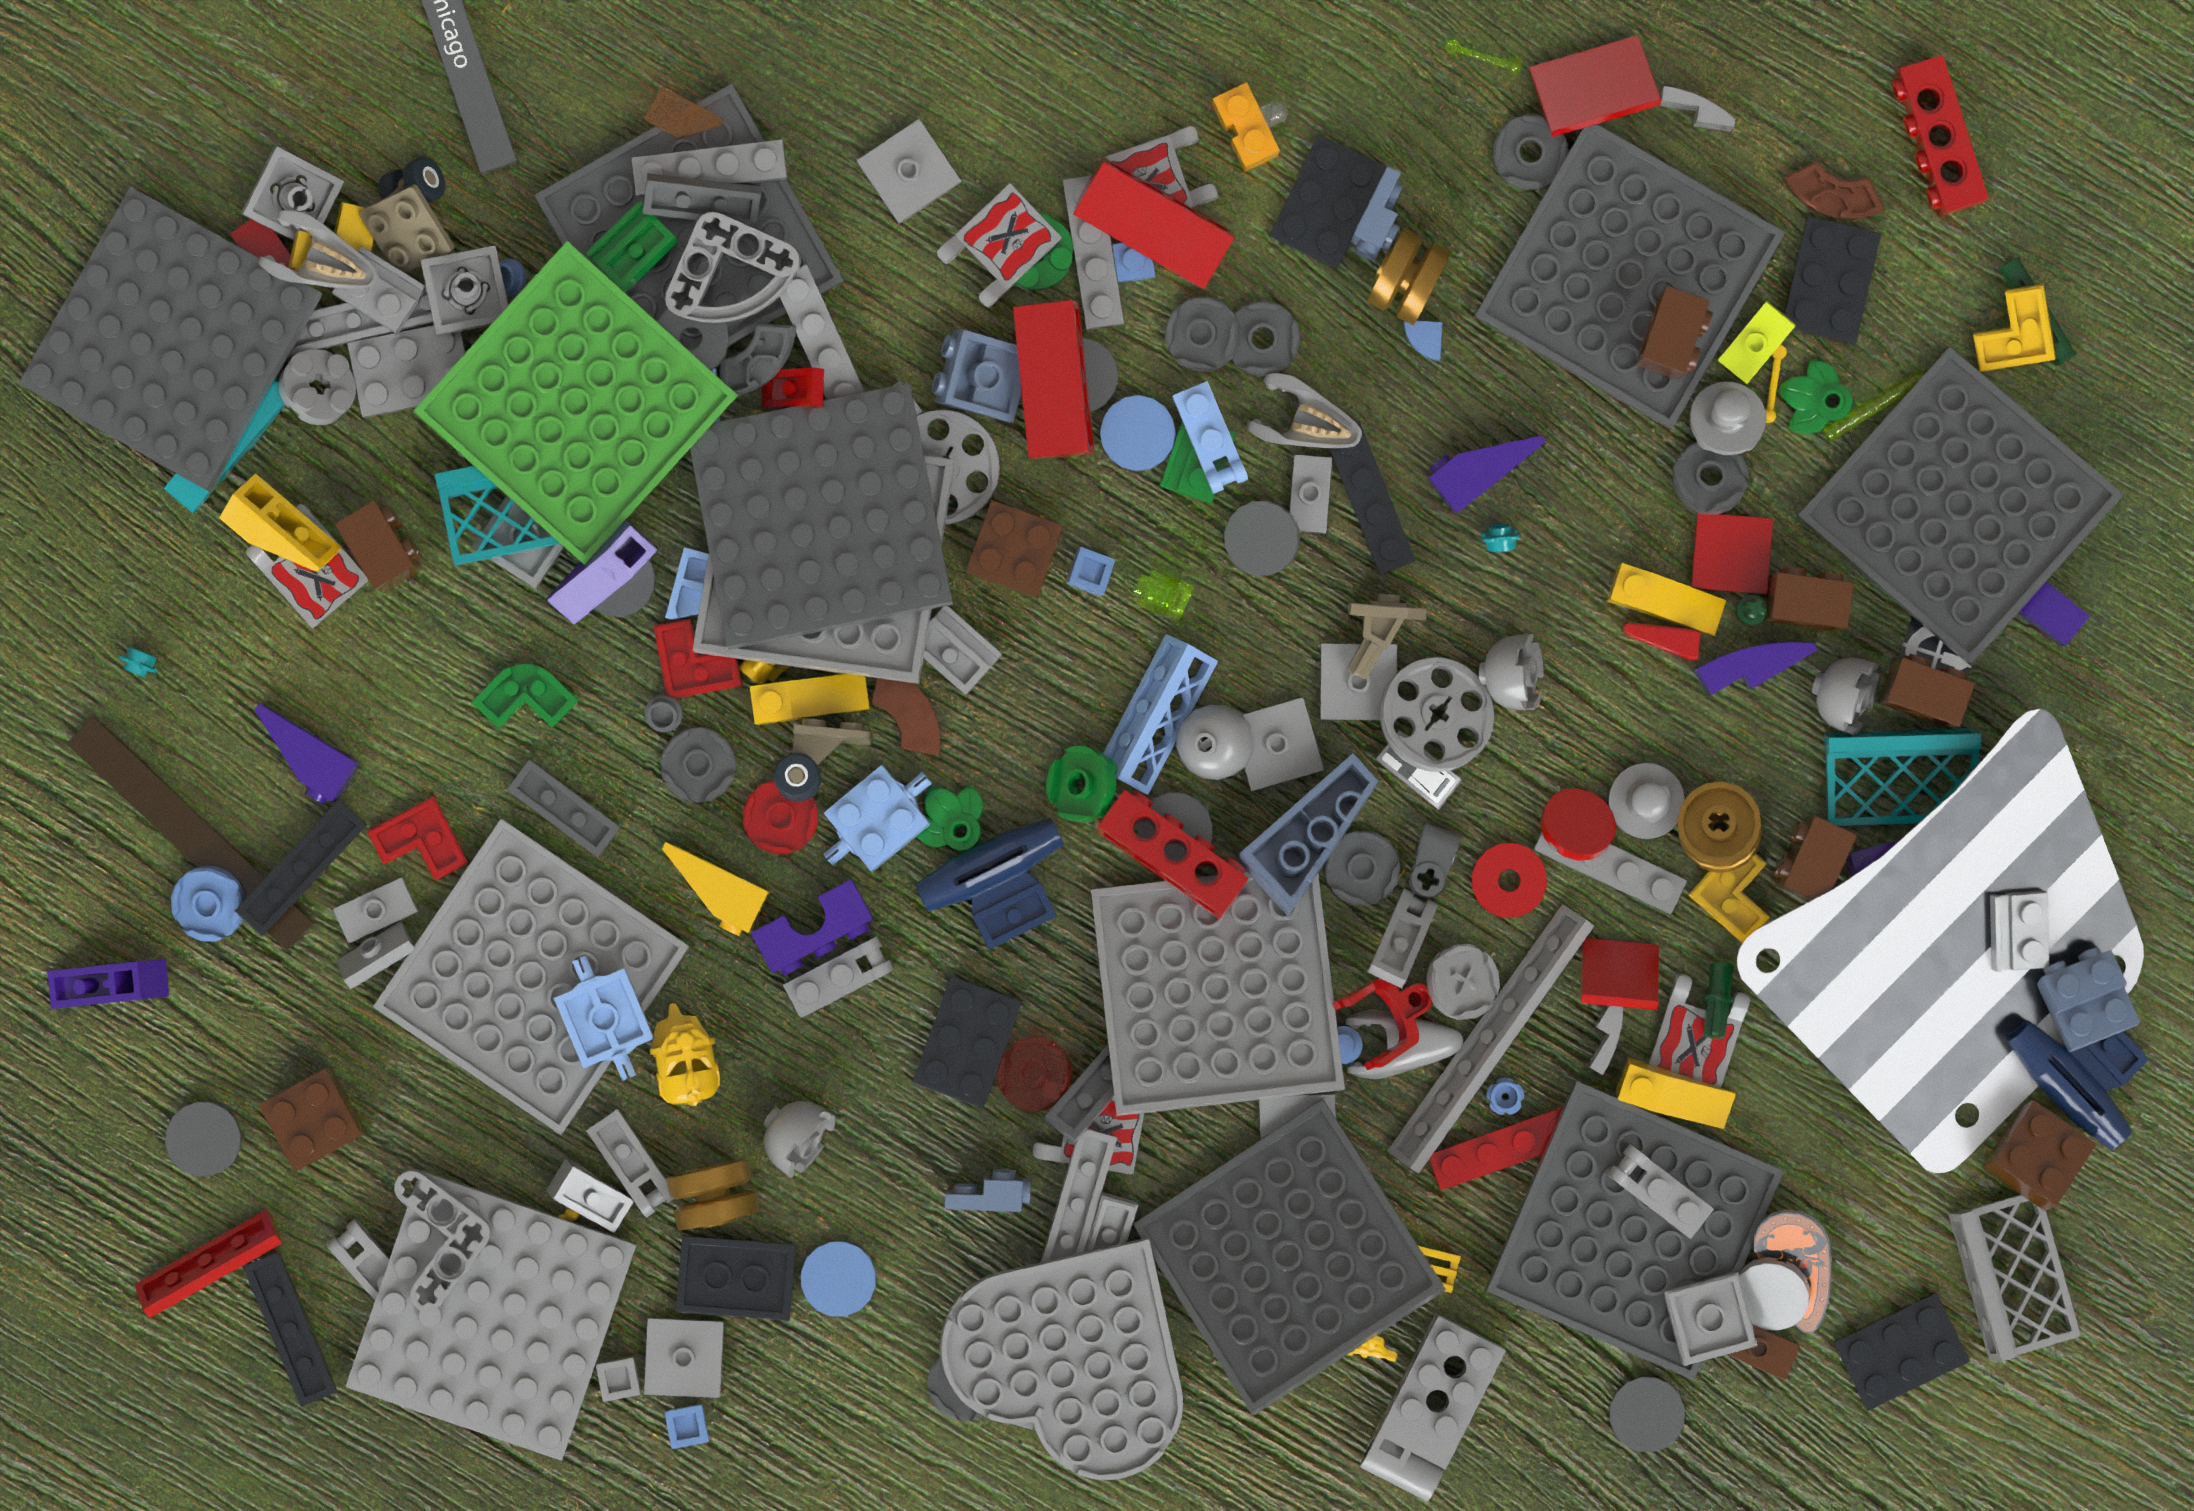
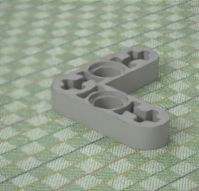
(452, 1228)

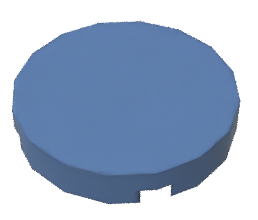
(1137, 433)
(206, 903)
(838, 1278)

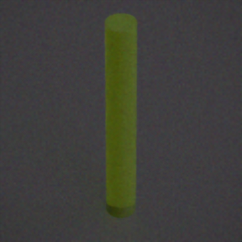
(1872, 406)

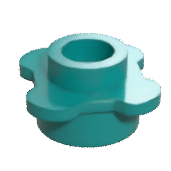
(1500, 537)
(138, 662)

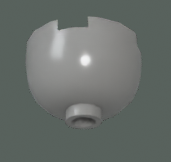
(1513, 672)
(1846, 692)
(1222, 730)
(795, 1135)

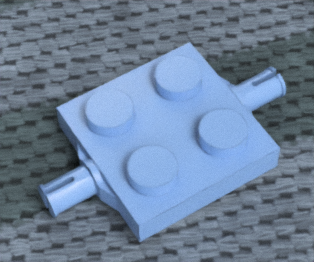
(877, 818)
(604, 1018)

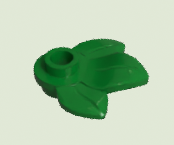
(1810, 398)
(950, 812)

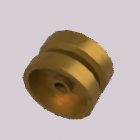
(1405, 274)
(1713, 805)
(712, 1193)

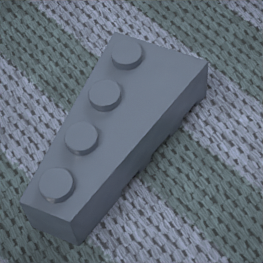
(1303, 838)

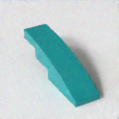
(192, 495)

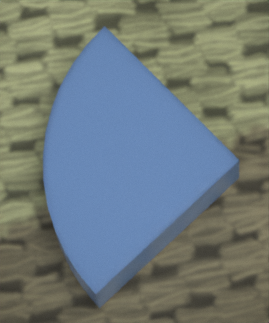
(1425, 338)

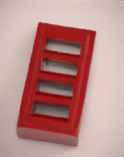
(1674, 640)

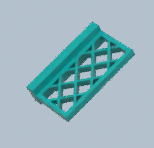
(469, 481)
(1894, 744)

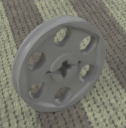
(985, 462)
(1418, 714)

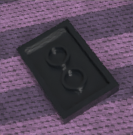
(1327, 202)
(1831, 279)
(967, 1042)
(736, 1277)
(1901, 1351)

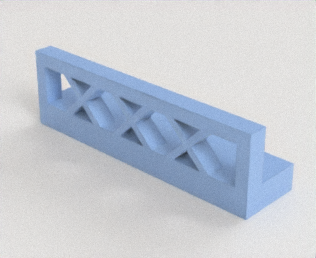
(1151, 710)

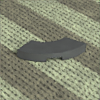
(760, 359)

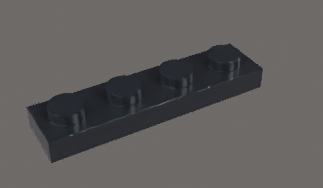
(1372, 506)
(300, 868)
(290, 1329)

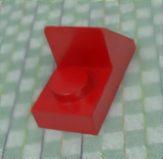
(794, 389)

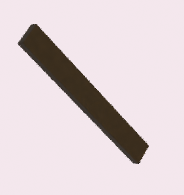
(176, 818)

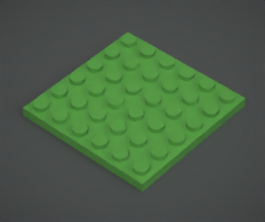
(575, 403)

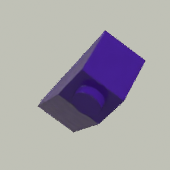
(1473, 472)
(313, 761)
(108, 983)

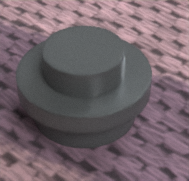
(663, 713)

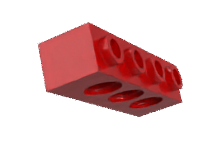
(1934, 78)
(1213, 896)

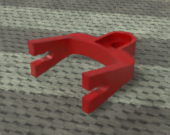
(1402, 1009)

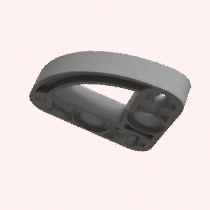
(714, 250)

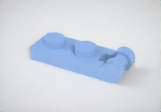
(1209, 435)

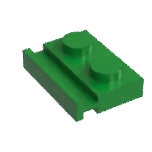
(631, 247)
(1185, 472)

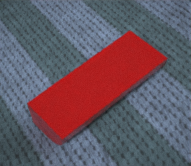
(1153, 222)
(1053, 380)

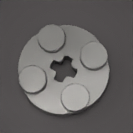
(328, 369)

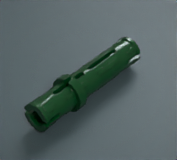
(2015, 271)

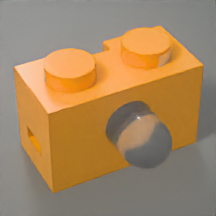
(1253, 139)

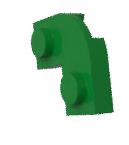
(525, 685)

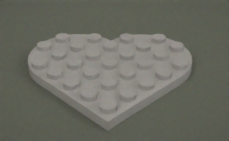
(1076, 1353)

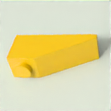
(277, 526)
(1665, 599)
(808, 698)
(723, 893)
(1673, 1094)

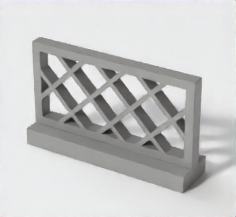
(1984, 1285)

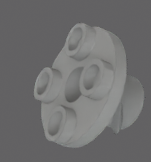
(1727, 418)
(1646, 800)

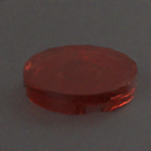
(1034, 1074)

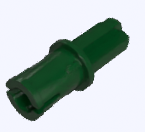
(1751, 609)
(1718, 1000)

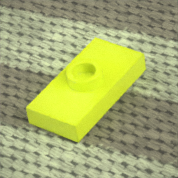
(1756, 342)

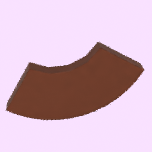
(1832, 195)
(912, 713)

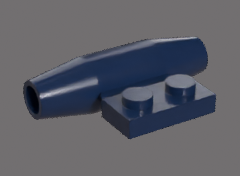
(997, 881)
(2081, 1078)

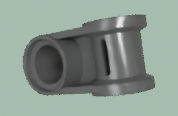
(1436, 854)

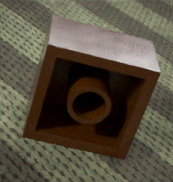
(1673, 333)
(379, 546)
(1014, 549)
(1807, 600)
(1926, 692)
(1814, 858)
(312, 1119)
(2039, 1155)

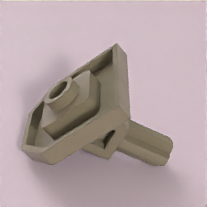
(1380, 626)

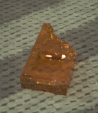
(679, 116)

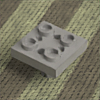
(282, 168)
(441, 275)

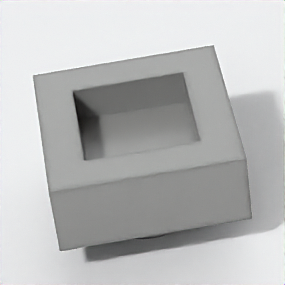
(618, 1379)

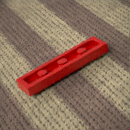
(1493, 1150)
(207, 1263)

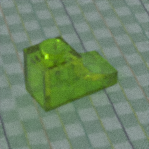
(1163, 595)

